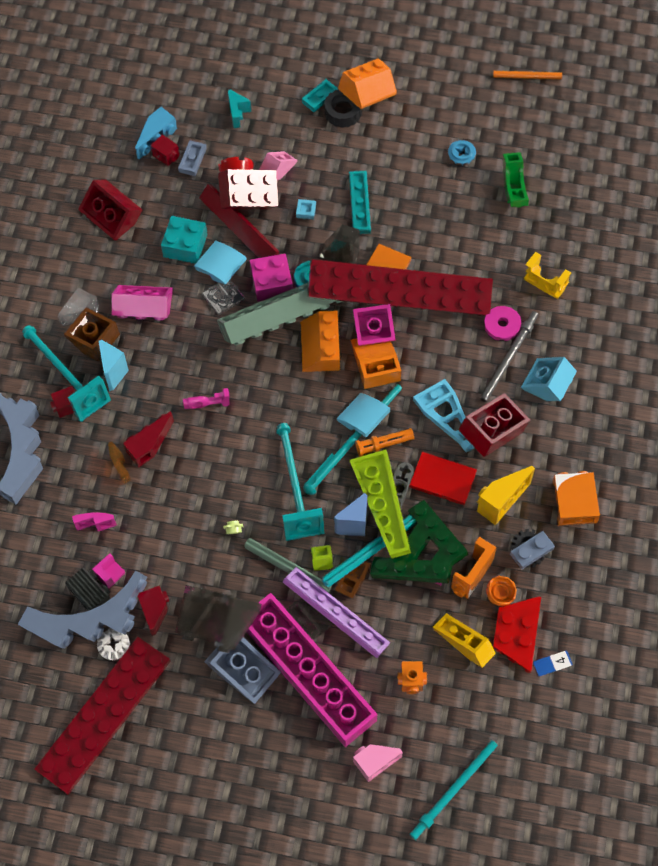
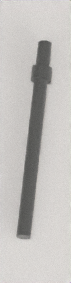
(526, 328)

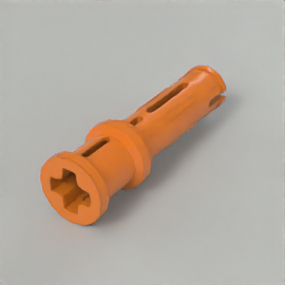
(374, 441)

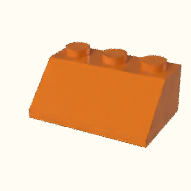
(367, 83)
(320, 342)

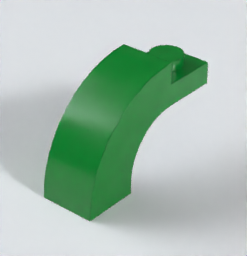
(514, 180)

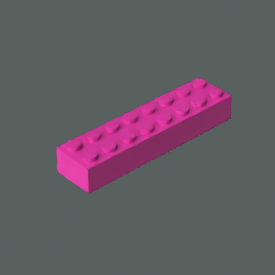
(311, 672)

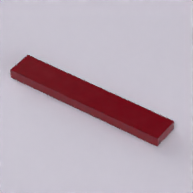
(238, 224)

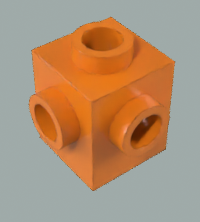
(412, 677)

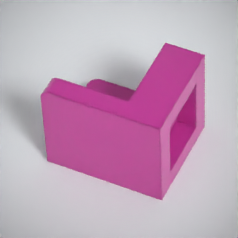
(108, 571)

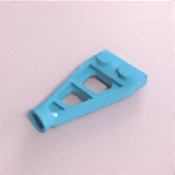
(435, 396)

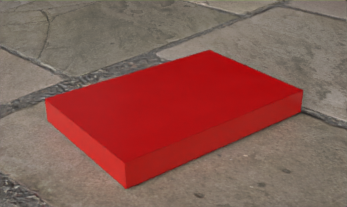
(443, 478)

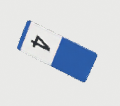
(552, 663)

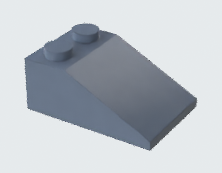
(244, 669)

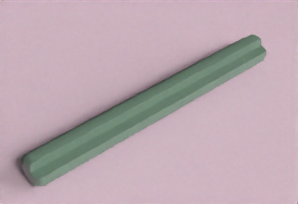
(279, 561)

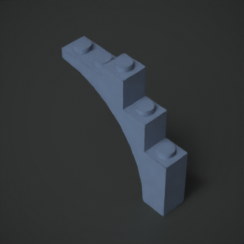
(23, 464)
(89, 624)

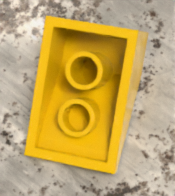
(503, 493)

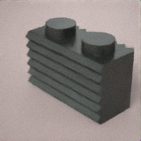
(87, 590)

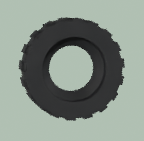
(340, 119)

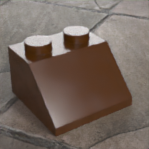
(89, 330)

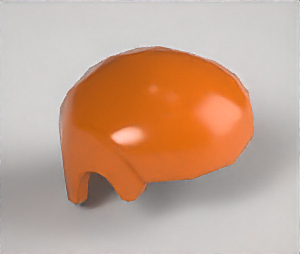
(501, 591)

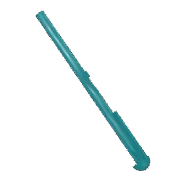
(332, 460)

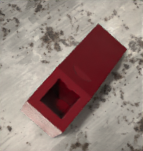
(146, 443)

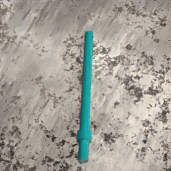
(427, 819)

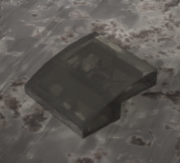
(309, 618)

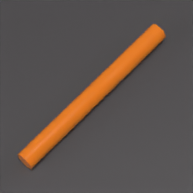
(527, 75)

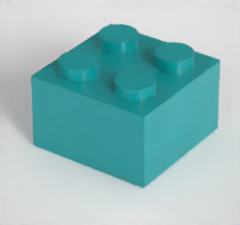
(184, 239)

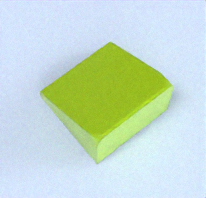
(322, 557)

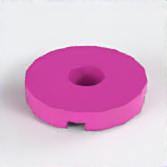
(506, 314)

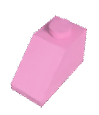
(278, 161)
(375, 759)

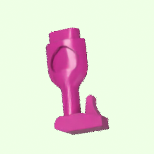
(202, 401)

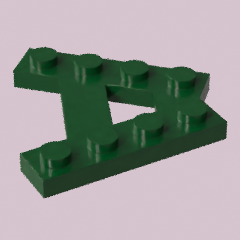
(407, 567)

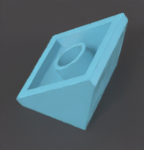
(113, 363)

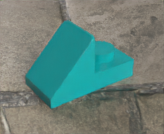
(238, 105)

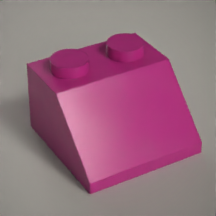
(374, 325)

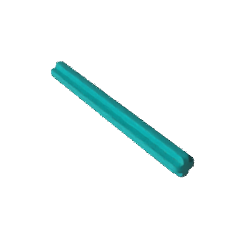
(361, 556)

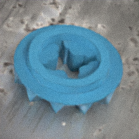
(459, 146)

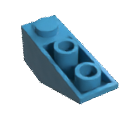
(158, 123)

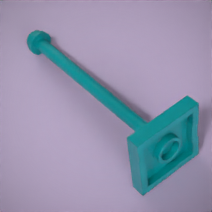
(86, 398)
(302, 522)

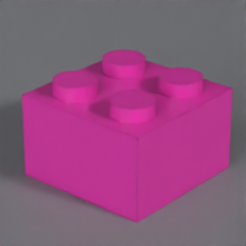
(270, 276)

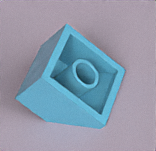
(549, 378)

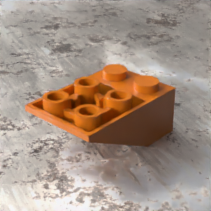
(377, 363)

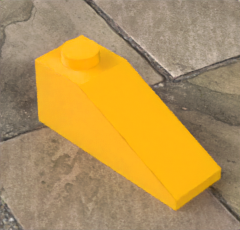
(465, 640)

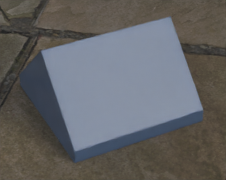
(352, 518)

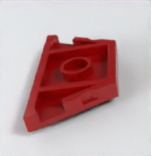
(517, 631)

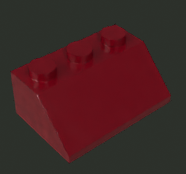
(109, 208)

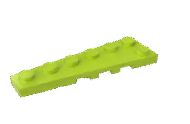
(377, 482)

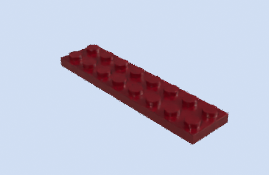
(102, 715)

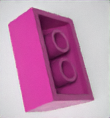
(141, 301)

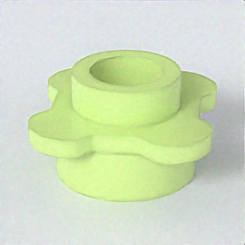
(233, 527)

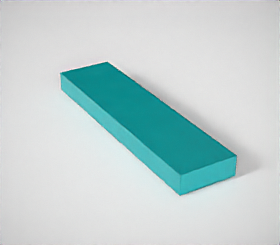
(360, 201)

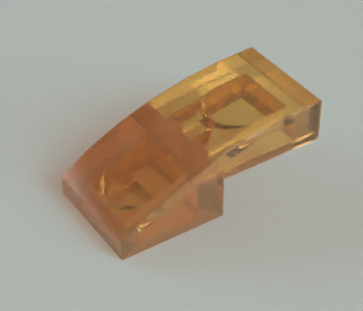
(118, 459)

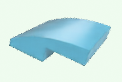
(220, 262)
(363, 414)

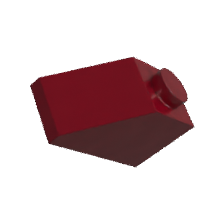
(154, 607)

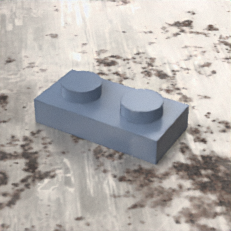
(192, 158)
(532, 550)

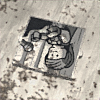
(223, 297)

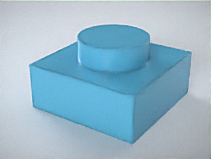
(306, 209)

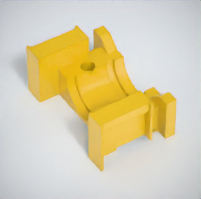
(554, 286)

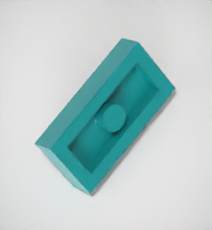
(317, 96)

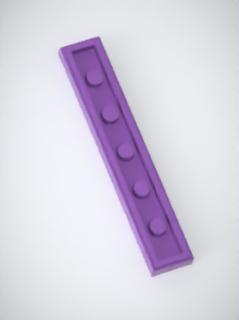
(336, 612)

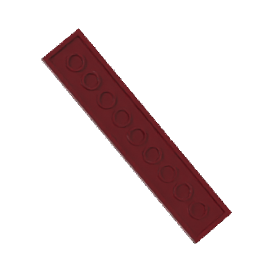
(399, 287)

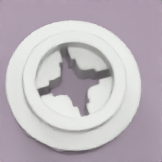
(107, 651)

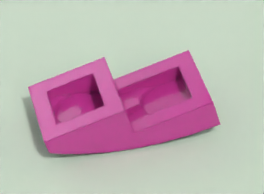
(101, 520)

